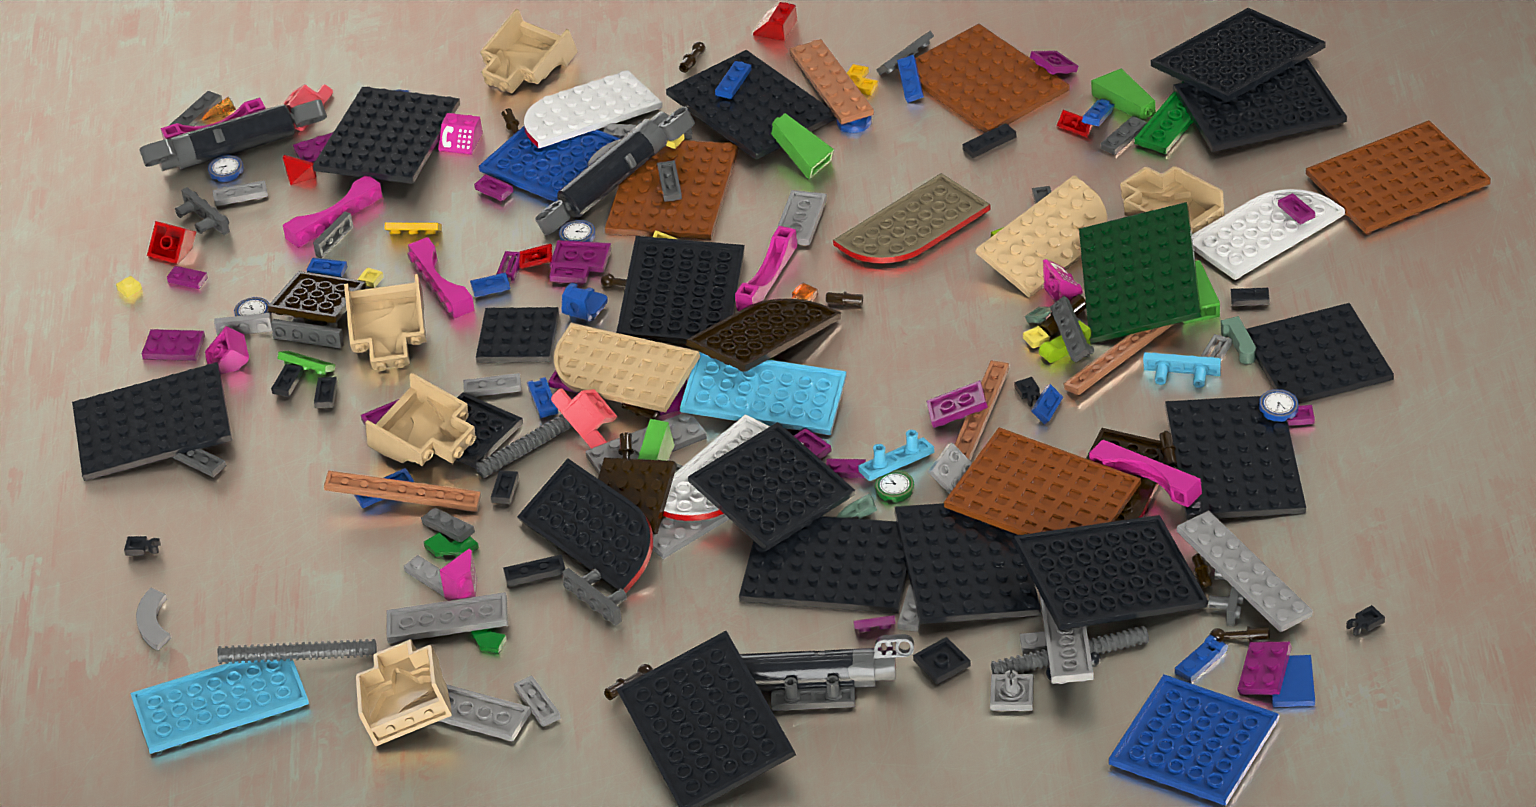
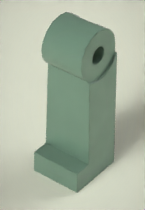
(1240, 338)

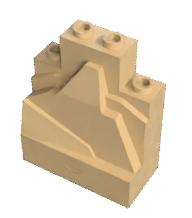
(524, 53)
(1151, 191)
(386, 322)
(422, 425)
(402, 692)

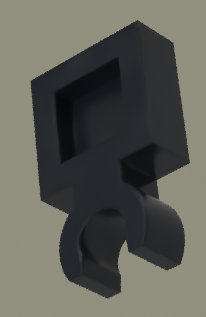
(1028, 389)
(140, 544)
(1367, 618)

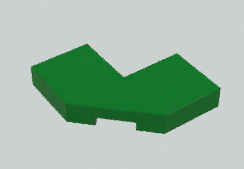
(440, 546)
(489, 640)

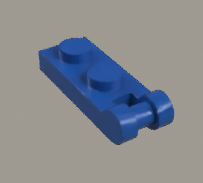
(542, 396)
(1201, 659)

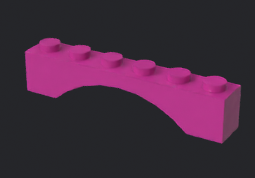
(246, 108)
(307, 227)
(779, 252)
(455, 297)
(1179, 485)

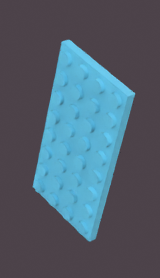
(770, 393)
(216, 701)

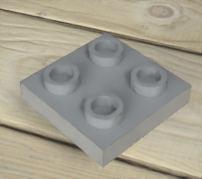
(949, 467)
(1011, 692)

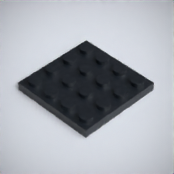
(517, 334)
(491, 426)

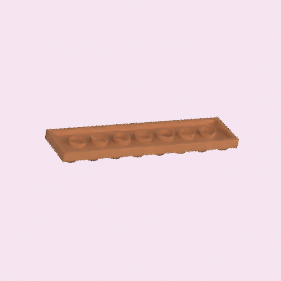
(831, 81)

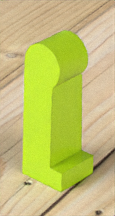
(1056, 348)

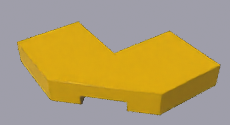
(858, 74)

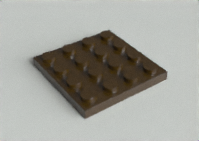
(314, 297)
(642, 483)

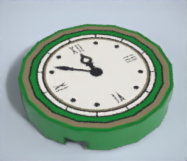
(894, 486)

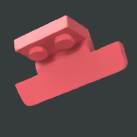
(306, 94)
(585, 414)

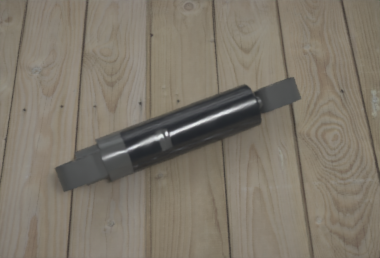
(231, 136)
(614, 167)
(811, 668)

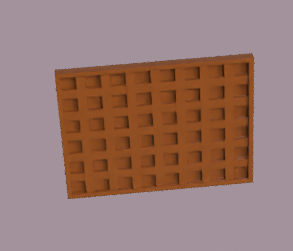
(986, 79)
(1397, 176)
(703, 181)
(1038, 487)

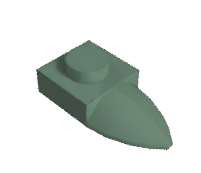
(1038, 315)
(860, 508)

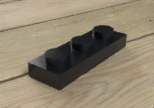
(989, 140)
(534, 570)

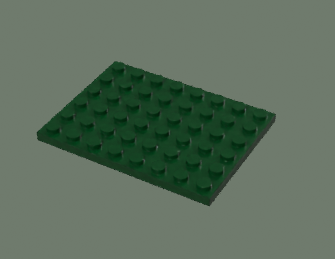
(1139, 273)

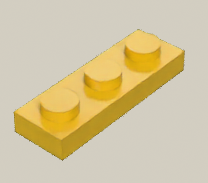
(413, 228)

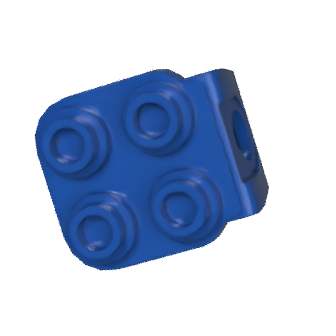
(582, 302)

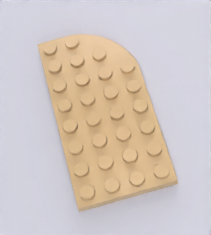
(1044, 232)
(622, 366)

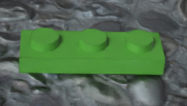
(307, 362)

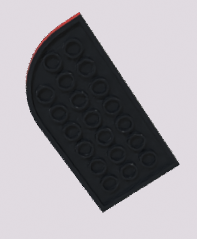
(592, 525)

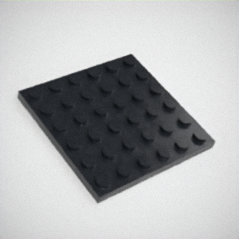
(1319, 354)
(771, 486)

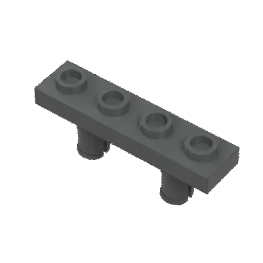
(210, 214)
(1071, 330)
(307, 333)
(596, 600)
(1229, 603)
(812, 698)

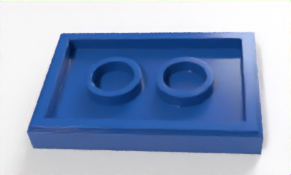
(1297, 683)

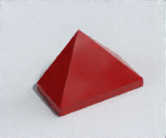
(1073, 123)
(298, 169)
(535, 256)

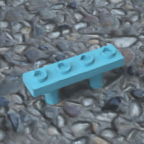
(1182, 364)
(893, 460)

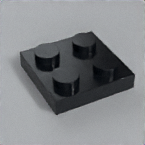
(941, 660)

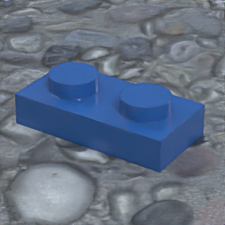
(327, 267)
(490, 284)
(1047, 404)

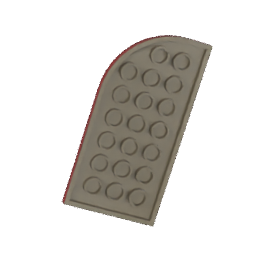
(913, 222)

